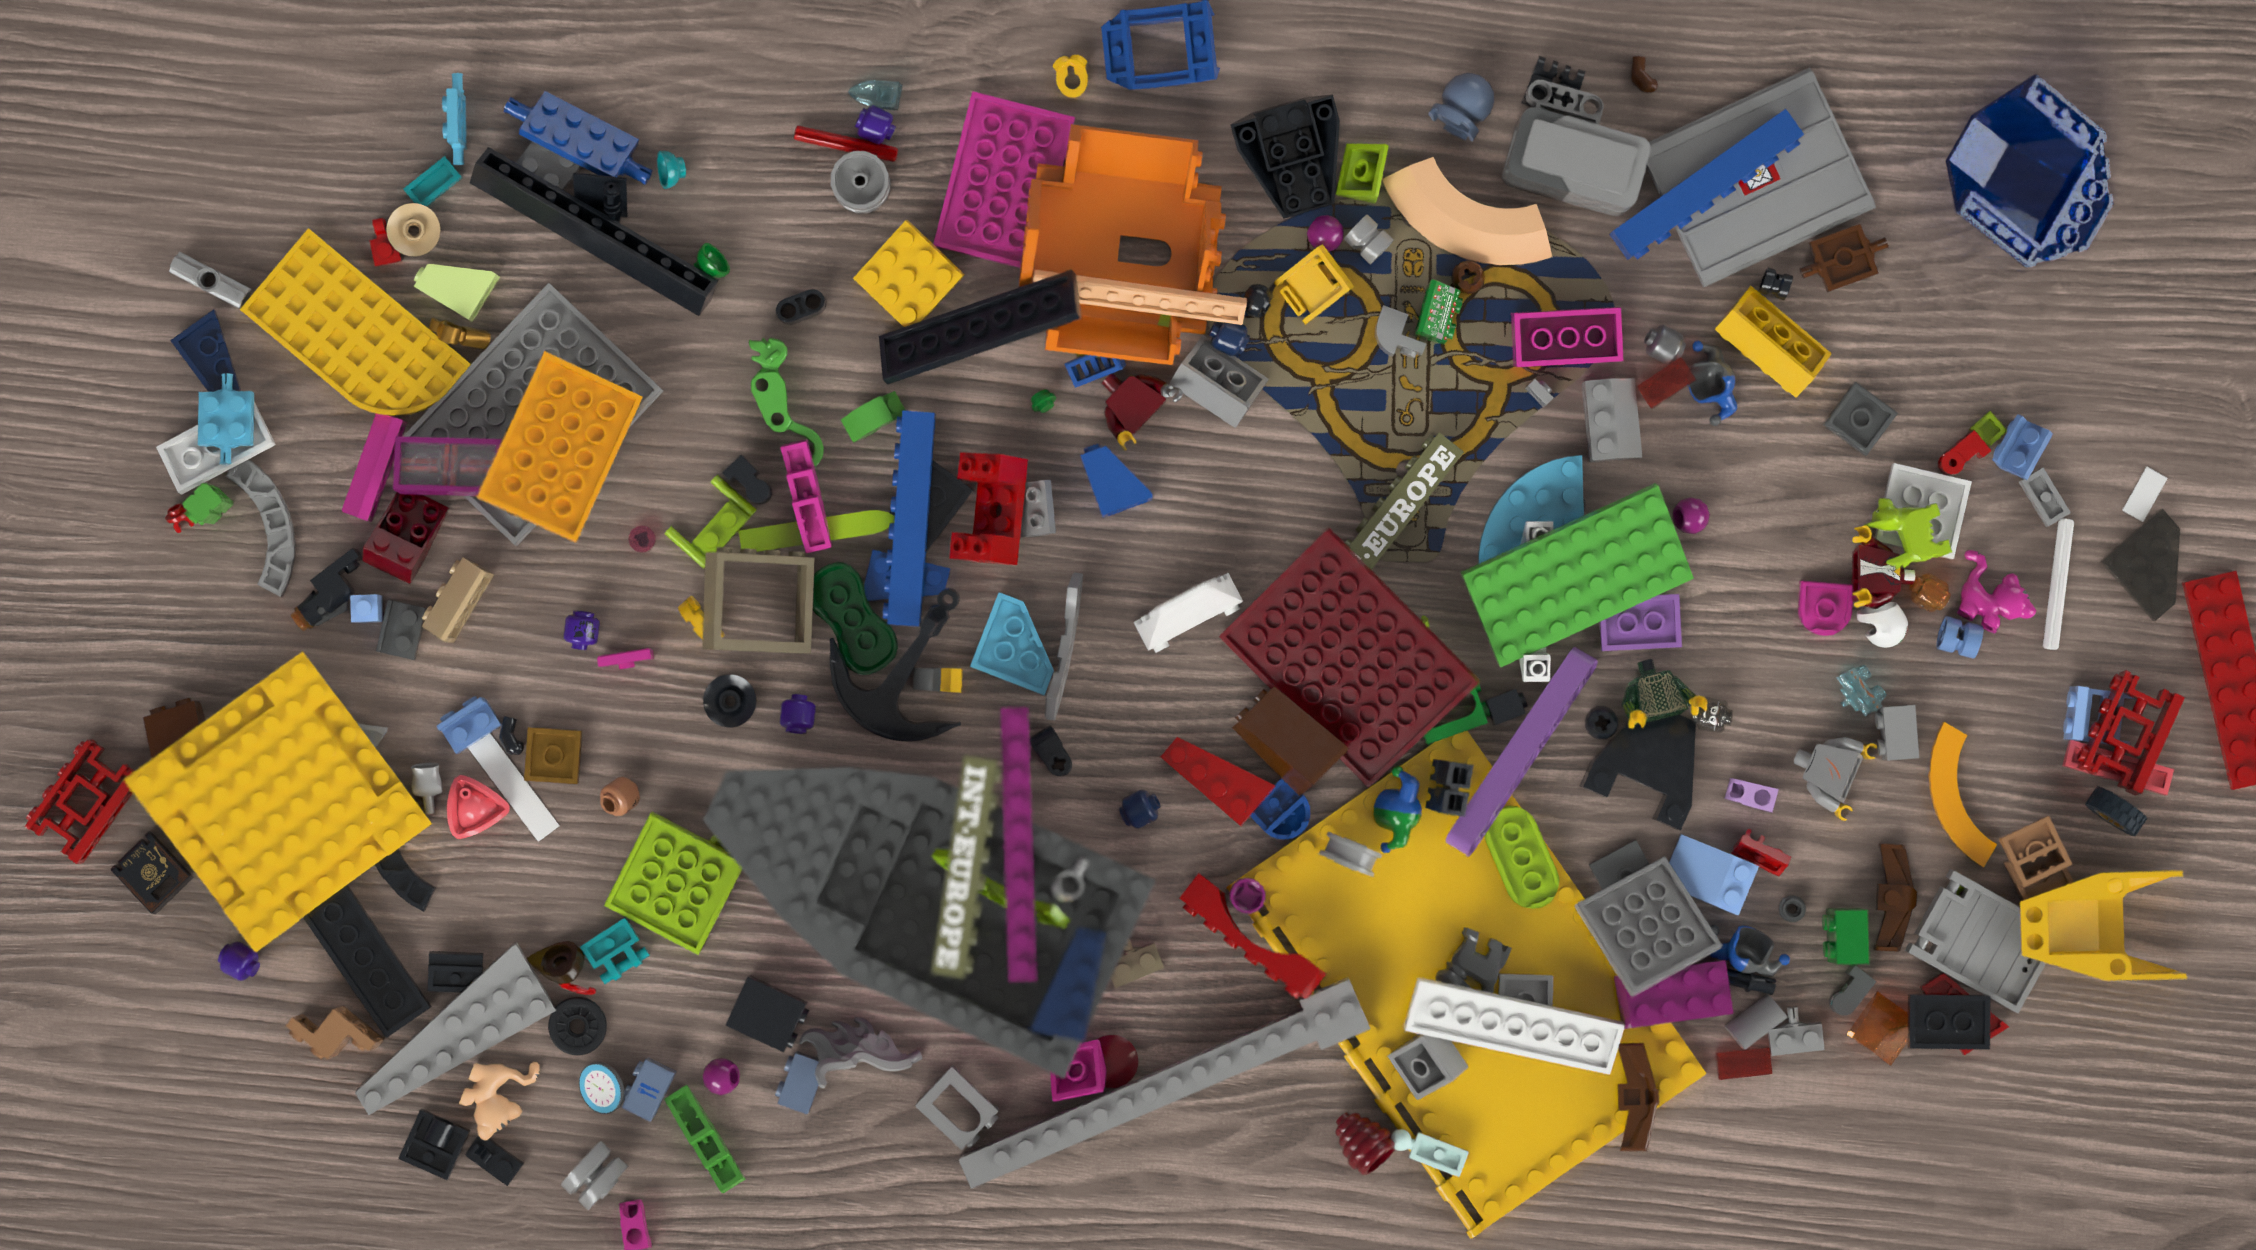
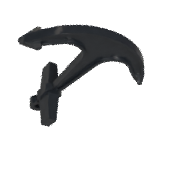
(879, 708)

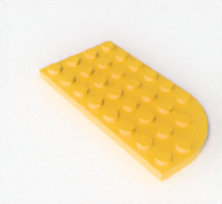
(353, 332)

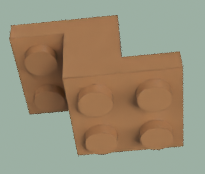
(2036, 858)
(334, 1033)

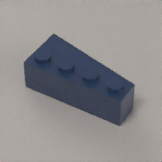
(1072, 992)

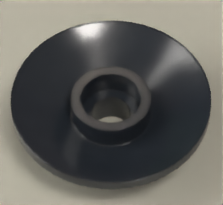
(715, 701)

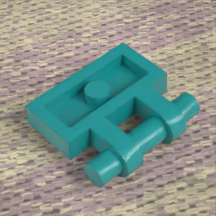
(609, 944)

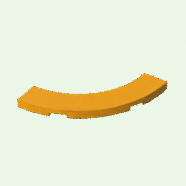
(1947, 800)

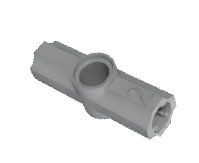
(196, 273)

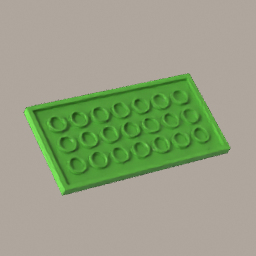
(1577, 575)

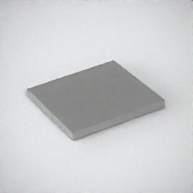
(1648, 926)

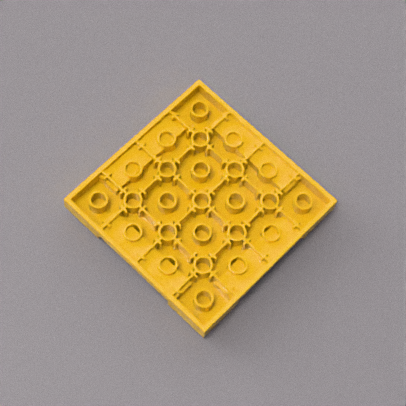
(278, 801)

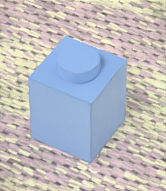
(366, 608)

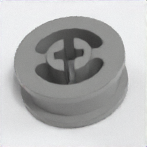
(1350, 854)

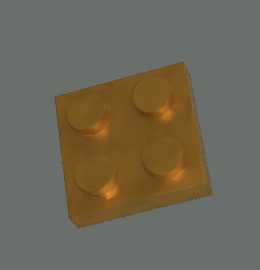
(553, 755)

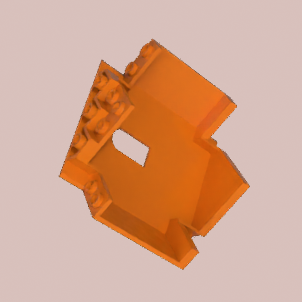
(1116, 188)

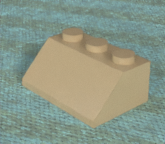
(456, 600)

